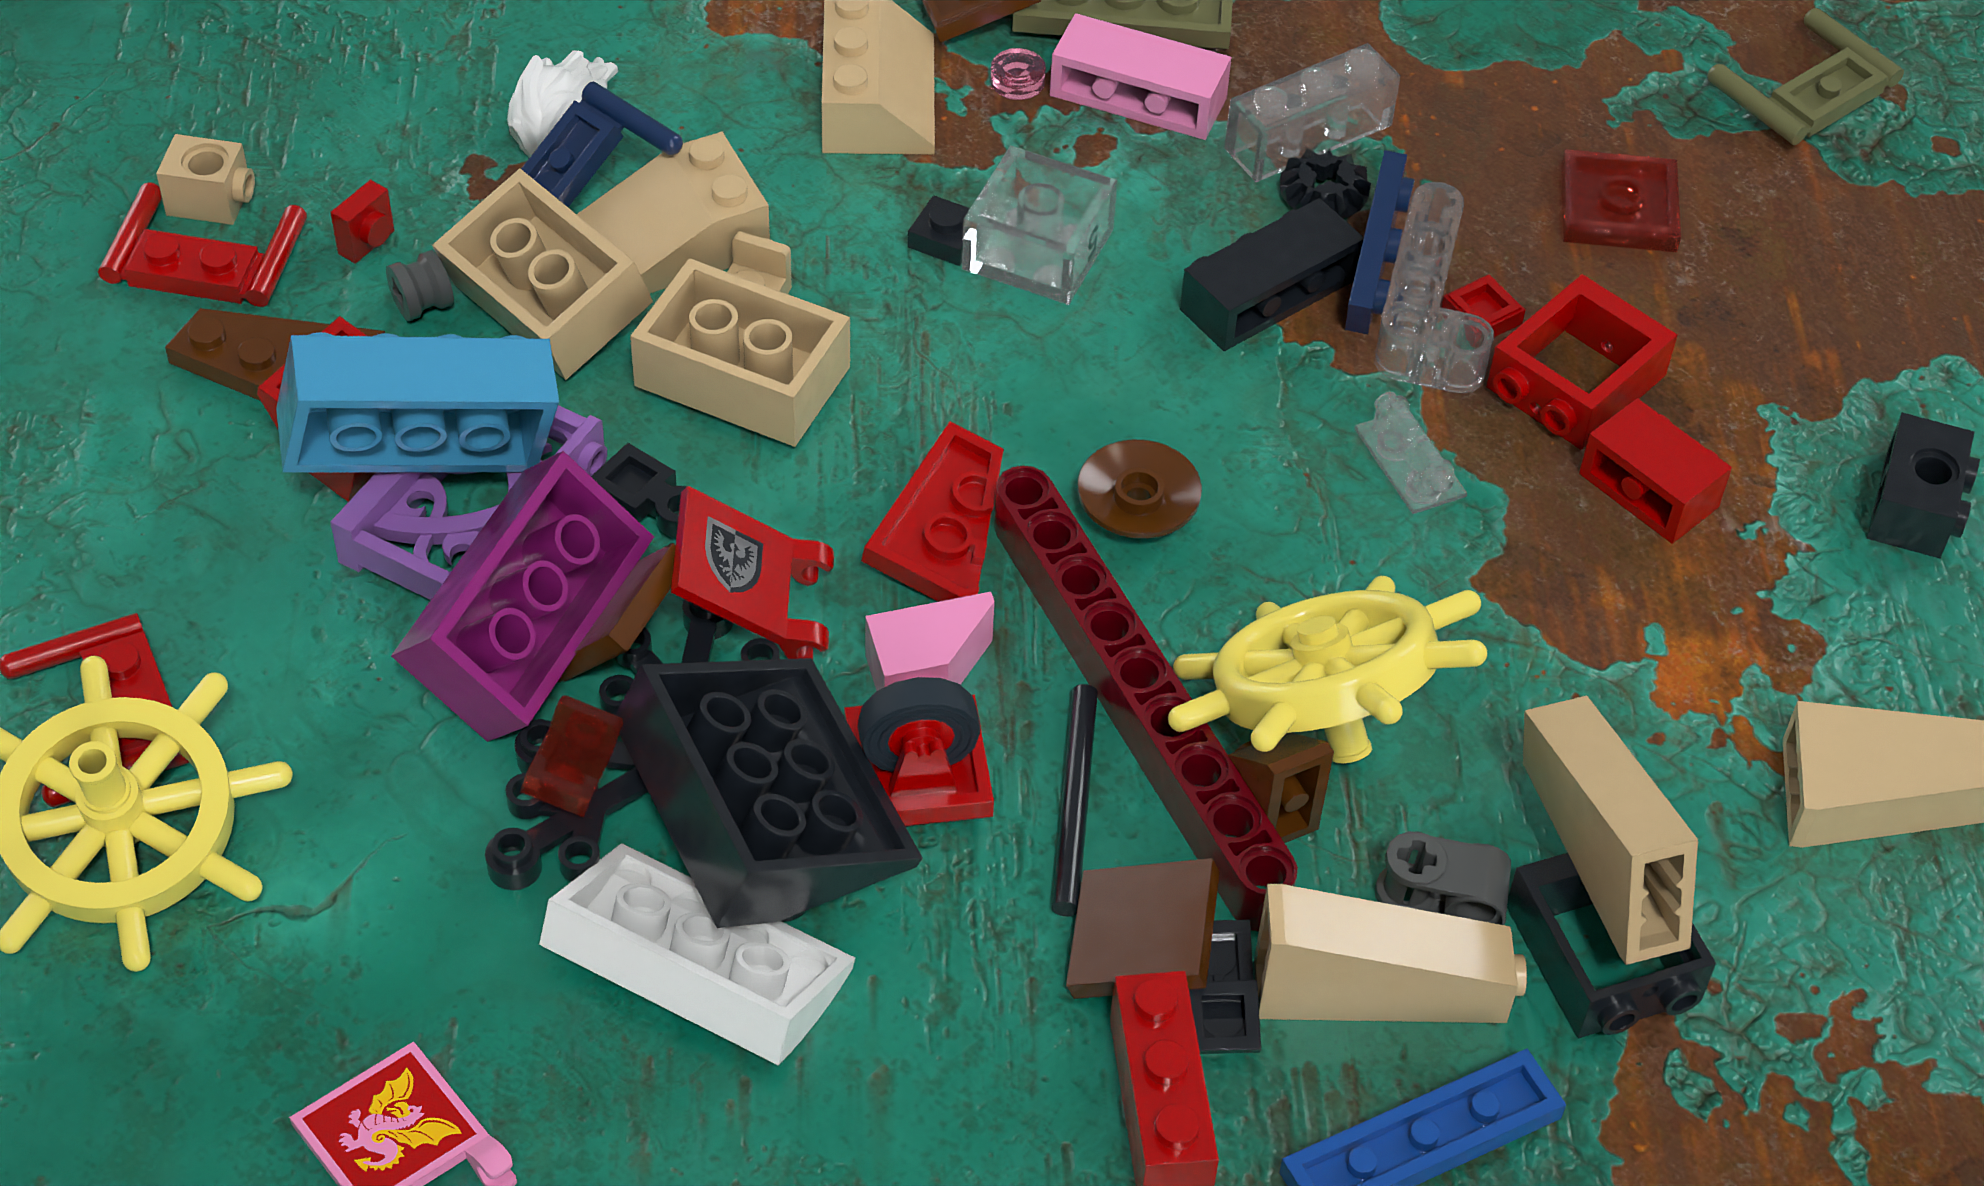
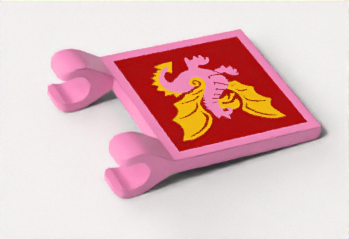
(399, 1128)

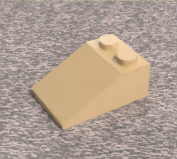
(681, 210)

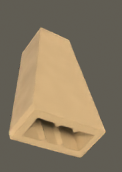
(1879, 773)
(1615, 827)
(1380, 962)

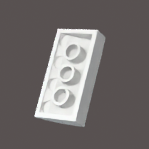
(656, 938)

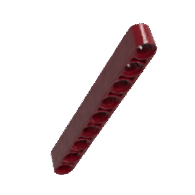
(1139, 692)

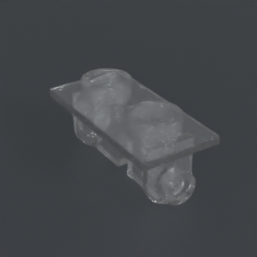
(1409, 456)

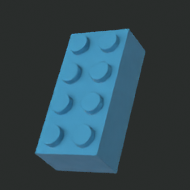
(415, 403)

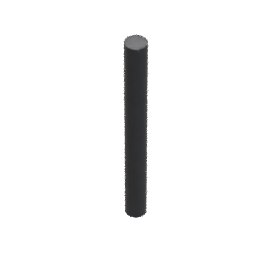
(1075, 800)

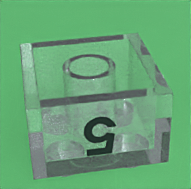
(1039, 224)

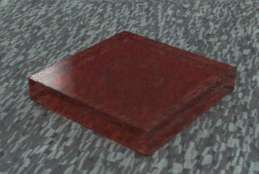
(1620, 200)

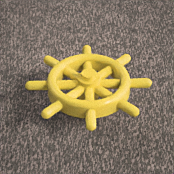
(1328, 665)
(118, 809)

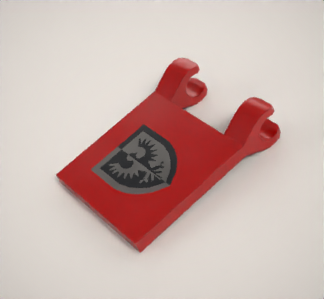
(745, 572)

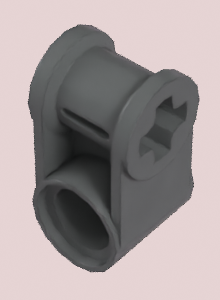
(1446, 877)

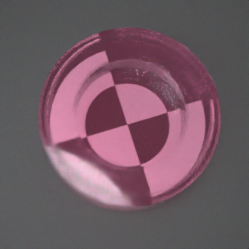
(1018, 74)

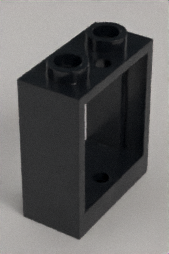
(1554, 888)

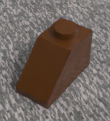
(1288, 781)

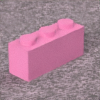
(1140, 76)

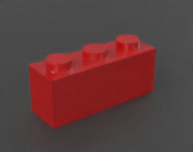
(1162, 1081)

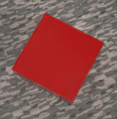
(1489, 301)

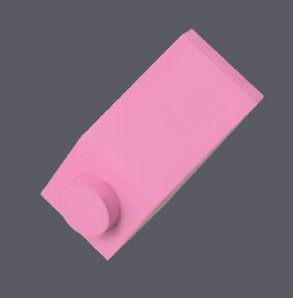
(929, 640)

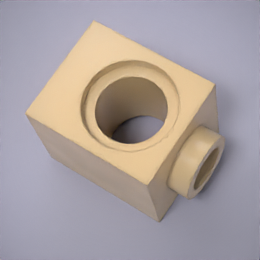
(205, 179)

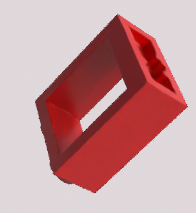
(1604, 324)

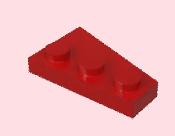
(941, 519)

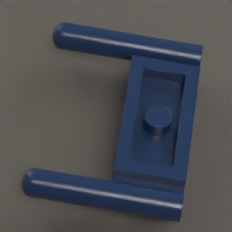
(586, 139)

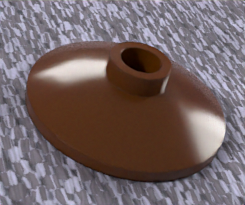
(1139, 488)

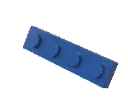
(1433, 1130)

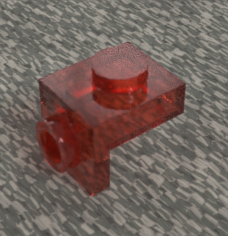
(573, 756)

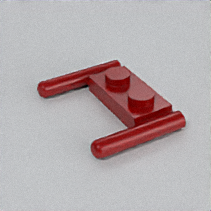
(197, 264)
(130, 672)

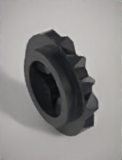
(1344, 196)

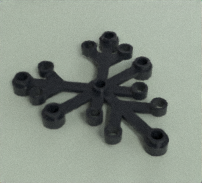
(579, 833)

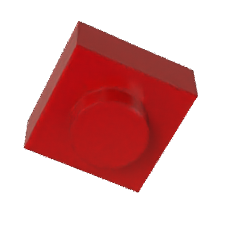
(362, 221)

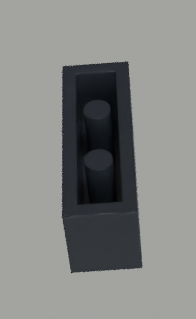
(1270, 274)

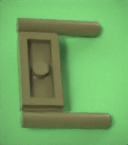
(1820, 93)

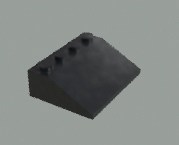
(761, 786)

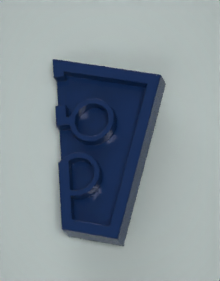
(1379, 242)

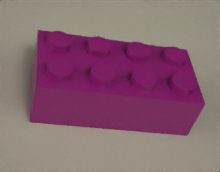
(523, 597)

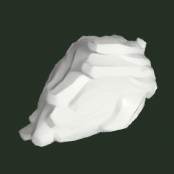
(547, 92)

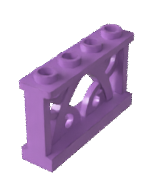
(389, 511)

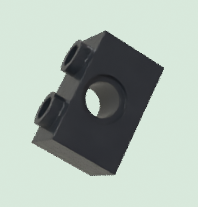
(1923, 486)

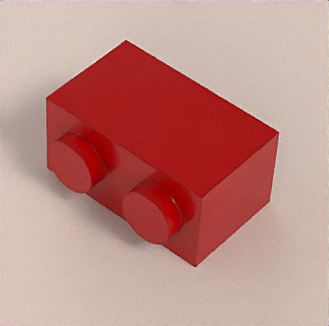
(1655, 470)

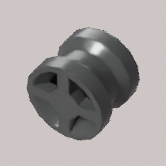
(419, 285)

